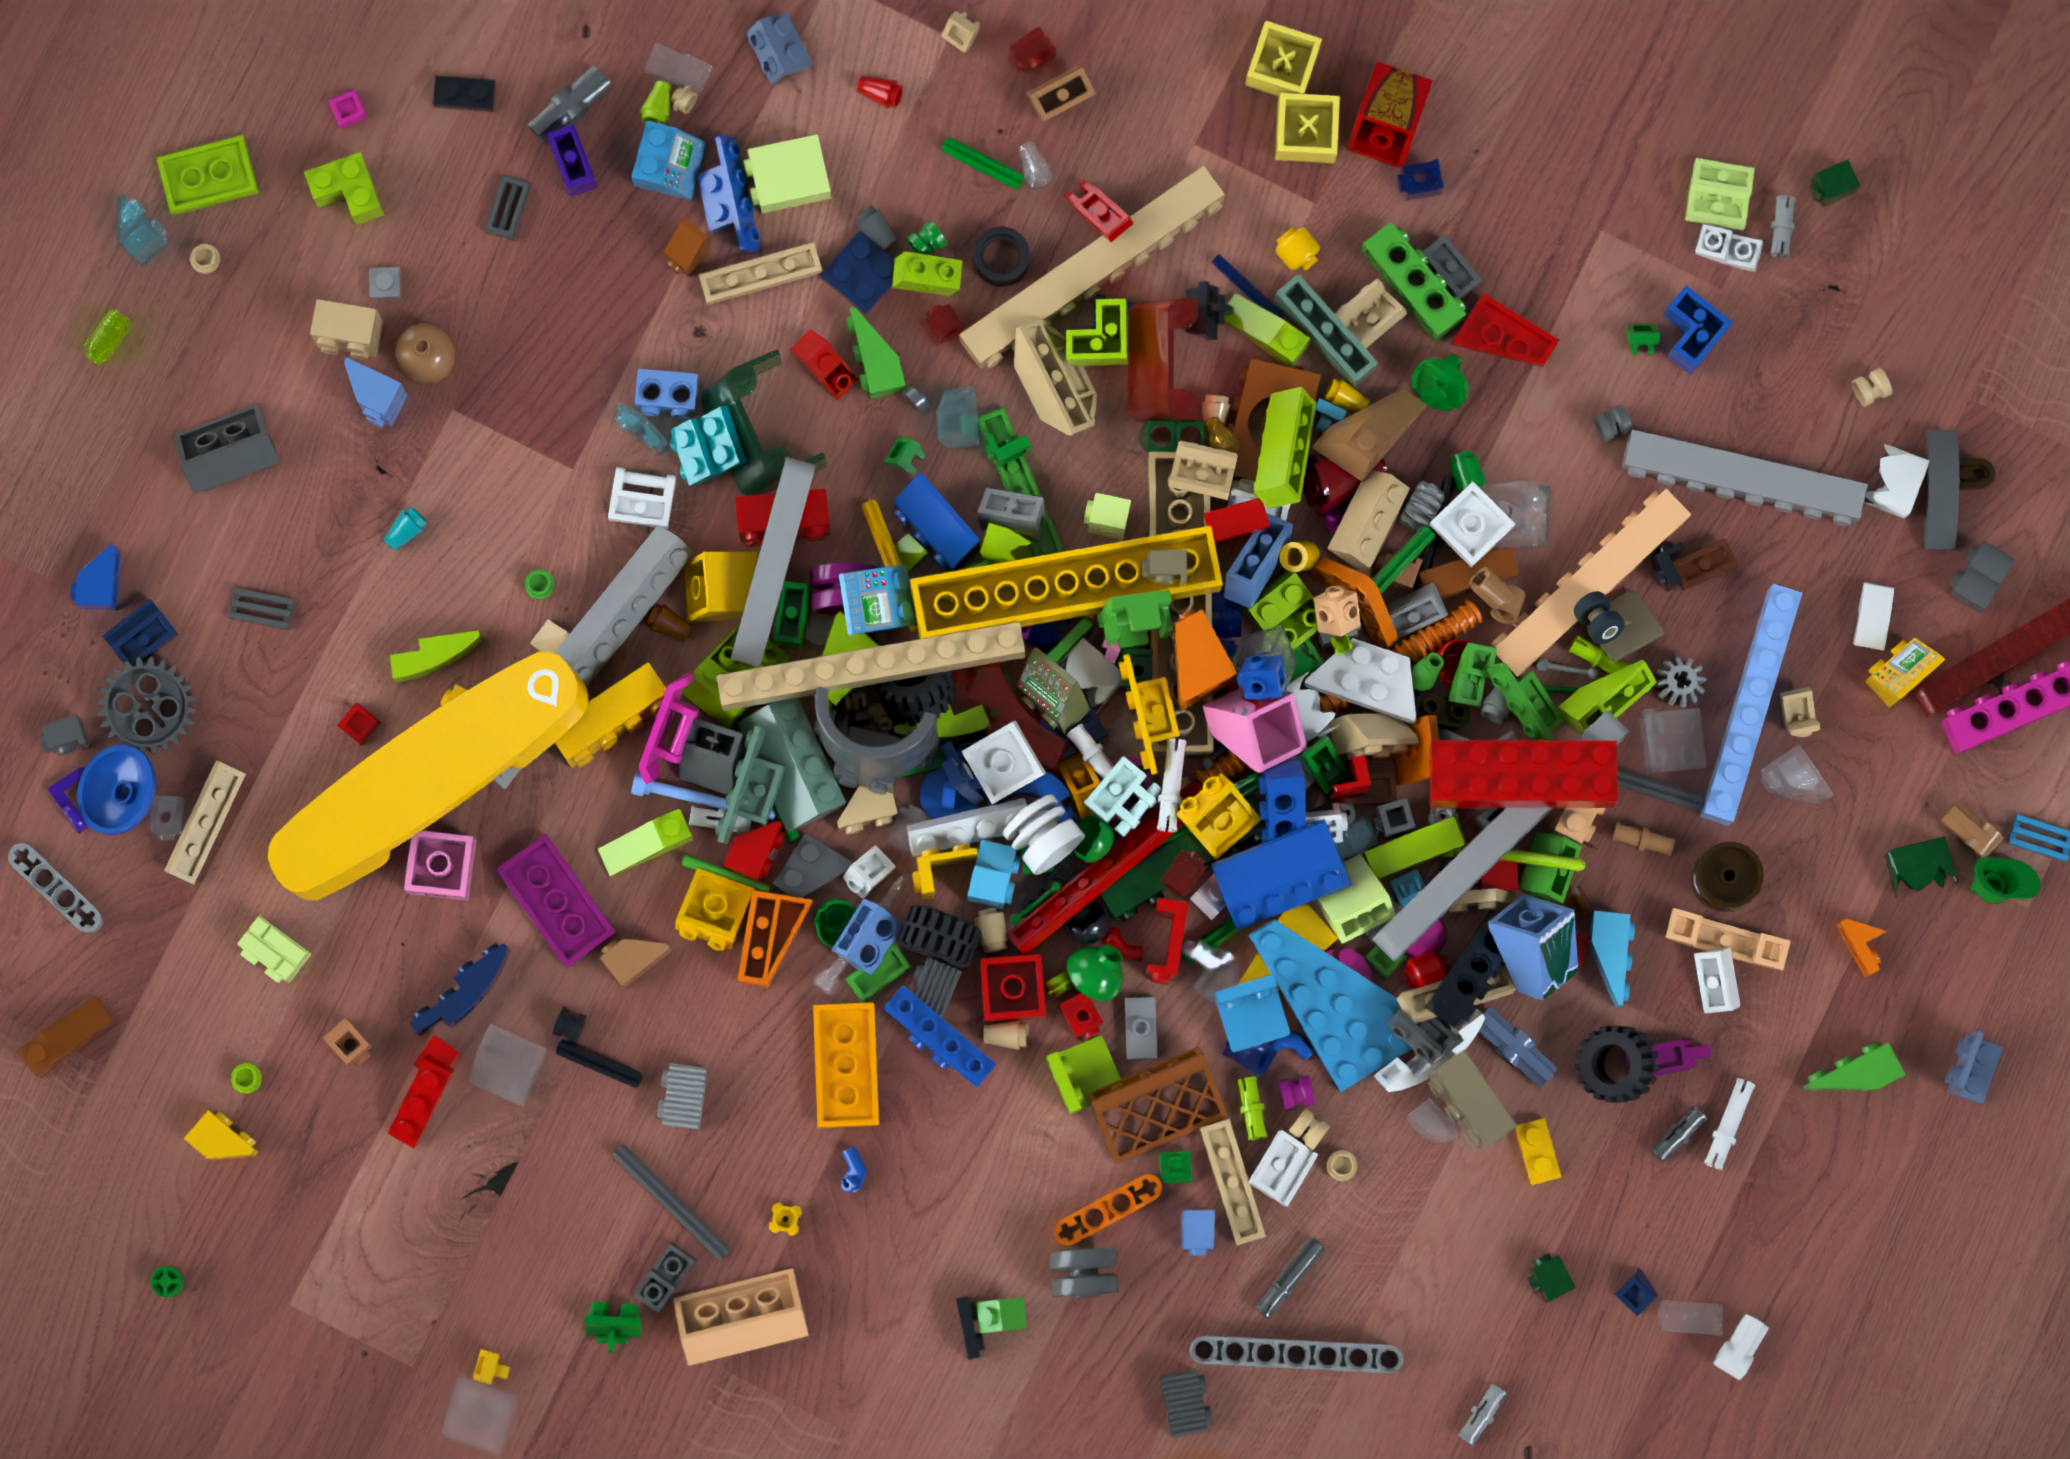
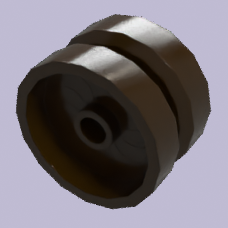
(1734, 860)

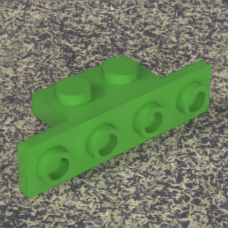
(1527, 700)

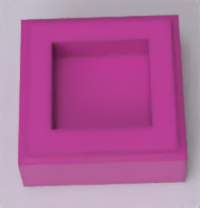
(347, 109)

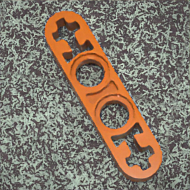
(1109, 1213)

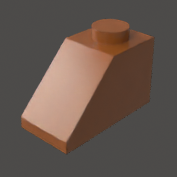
(686, 248)

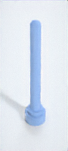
(640, 788)

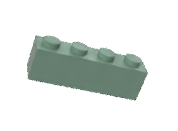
(1325, 331)

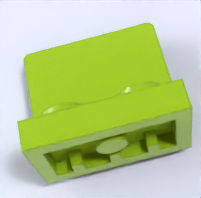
(1082, 1071)

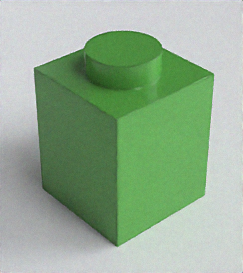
(1001, 1315)

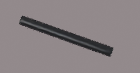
(1430, 549)

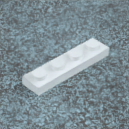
(963, 827)

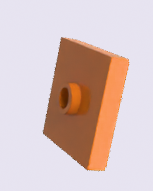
(1414, 764)

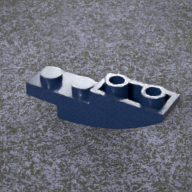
(474, 983)

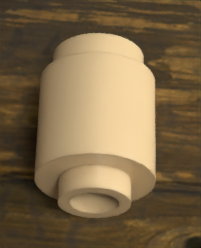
(993, 929)

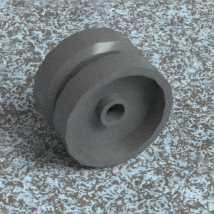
(1083, 1272)

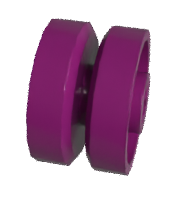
(826, 579)

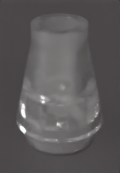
(1035, 167)

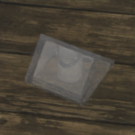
(1269, 643)

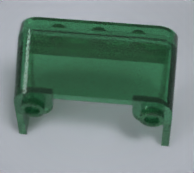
(765, 468)

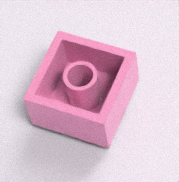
(440, 865)

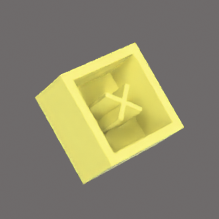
(1283, 60)
(1307, 128)

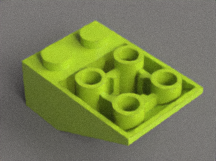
(704, 688)

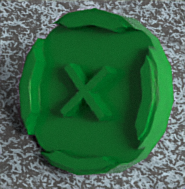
(1441, 383)

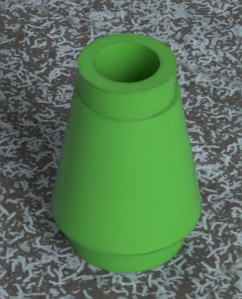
(1426, 671)

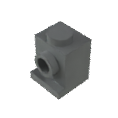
(64, 736)

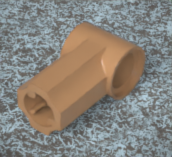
(1501, 597)
(1977, 836)

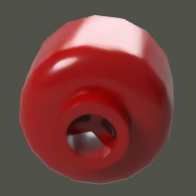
(1425, 969)

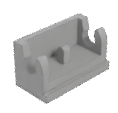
(1012, 511)

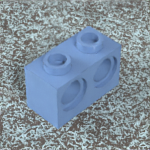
(668, 384)
(862, 933)

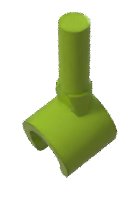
(1342, 644)

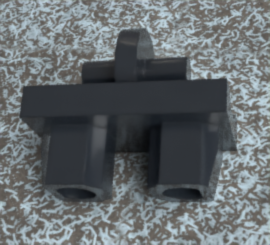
(1210, 310)

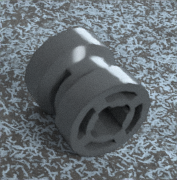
(1612, 423)

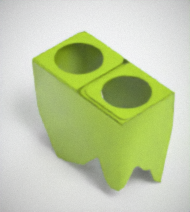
(1004, 545)

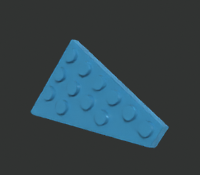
(1333, 1004)

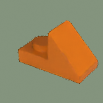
(1856, 937)

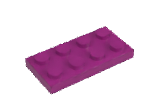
(556, 901)

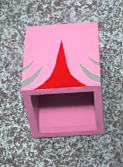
(1255, 729)

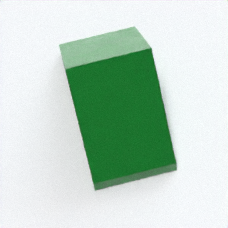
(1324, 764)

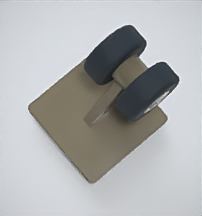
(1617, 624)

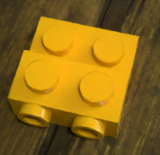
(1218, 815)
(713, 910)

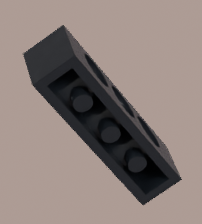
(1448, 1000)

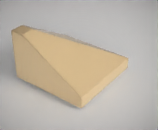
(549, 637)

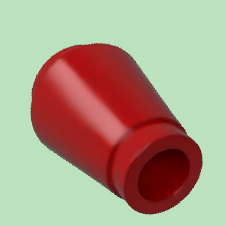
(882, 91)

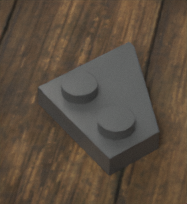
(810, 868)

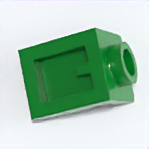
(1011, 450)

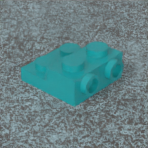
(707, 447)

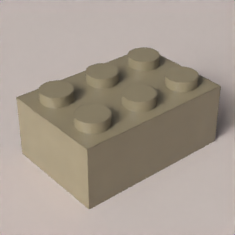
(1470, 1101)

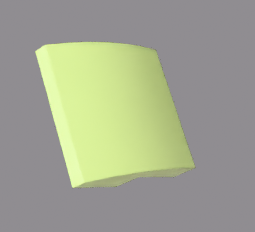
(1719, 194)

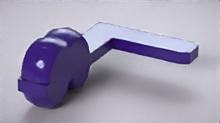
(64, 803)

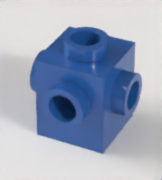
(1262, 677)

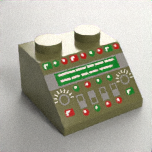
(1051, 693)

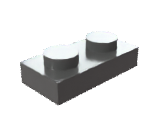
(1452, 266)

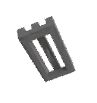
(501, 232)
(236, 603)

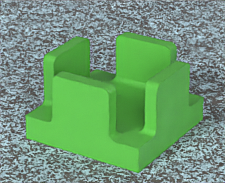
(1130, 617)

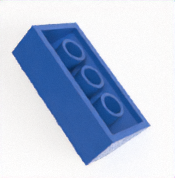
(1281, 874)

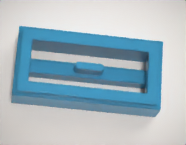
(2019, 819)

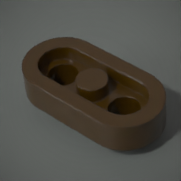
(1966, 469)
(1443, 710)

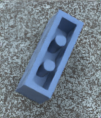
(1257, 562)

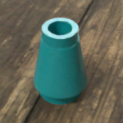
(405, 528)

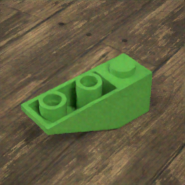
(880, 363)
(1866, 1073)

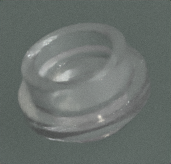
(818, 629)

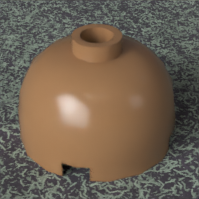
(425, 353)

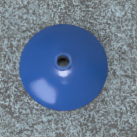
(106, 786)

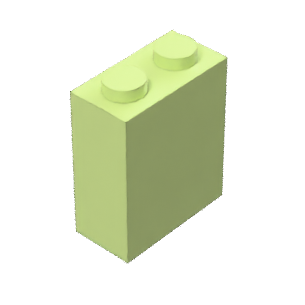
(788, 174)
(1358, 906)

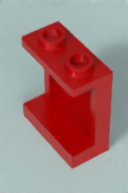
(1177, 912)

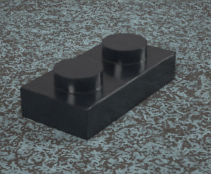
(464, 93)
(967, 1314)

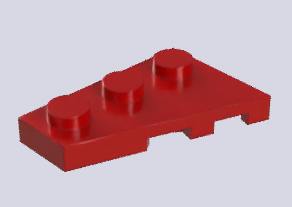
(1505, 334)

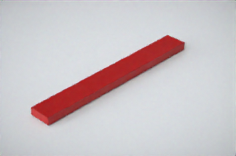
(1094, 879)

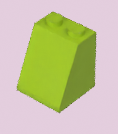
(841, 642)

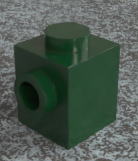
(1550, 1277)

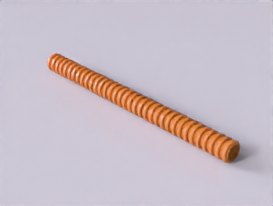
(1415, 648)

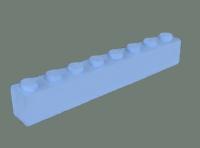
(1750, 705)

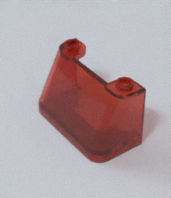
(1152, 361)

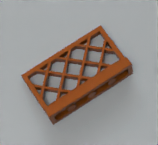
(1151, 1080)

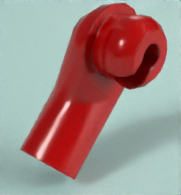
(1128, 952)

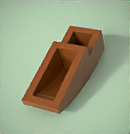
(1455, 576)

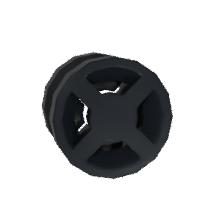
(569, 1025)

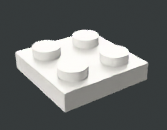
(1472, 524)
(1003, 762)

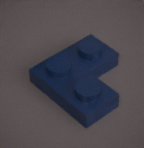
(960, 773)

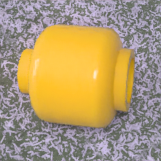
(1297, 248)

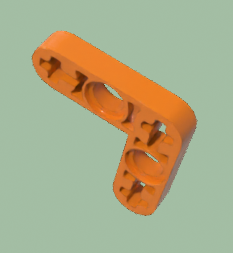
(1370, 602)

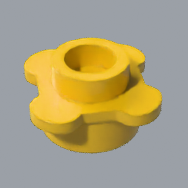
(791, 1225)

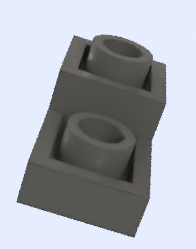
(665, 1277)

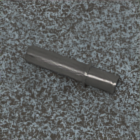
(1289, 1278)

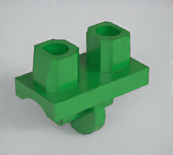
(613, 1329)

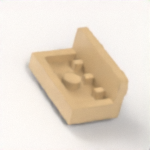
(1370, 313)
(1203, 470)

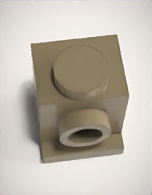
(1166, 566)

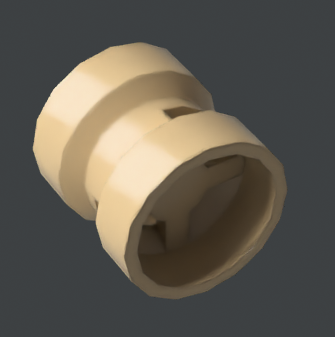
(1872, 387)
(1315, 1132)

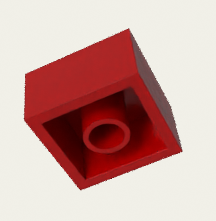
(1012, 988)

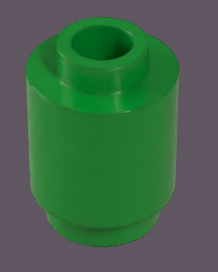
(1467, 469)

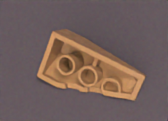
(1368, 435)

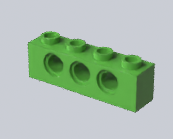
(1435, 321)

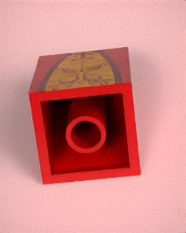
(1389, 114)

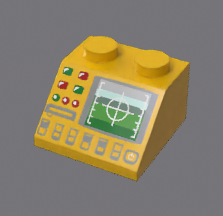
(1903, 671)

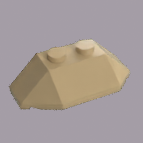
(1057, 391)

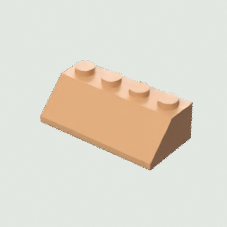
(740, 1317)

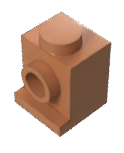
(1407, 578)
(341, 1035)

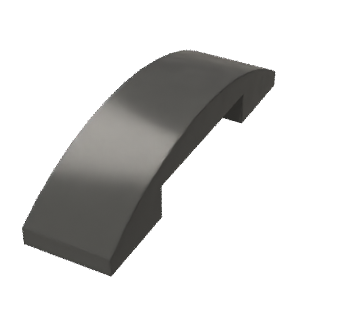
(1942, 490)

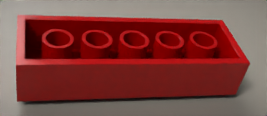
(1523, 774)

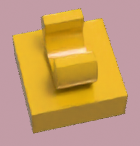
(488, 1367)

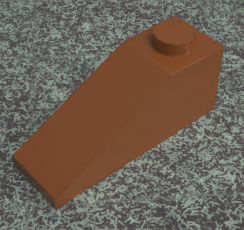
(65, 1037)

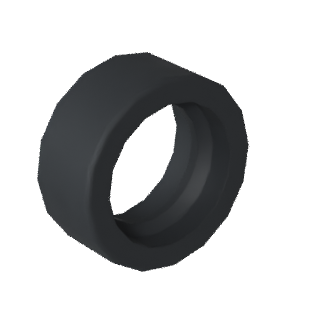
(997, 234)

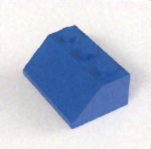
(936, 524)

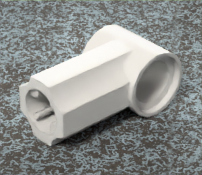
(1738, 1352)

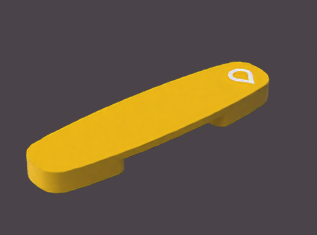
(426, 774)

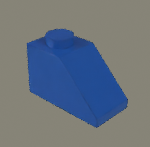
(98, 582)

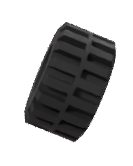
(910, 703)
(939, 936)
(1593, 1070)

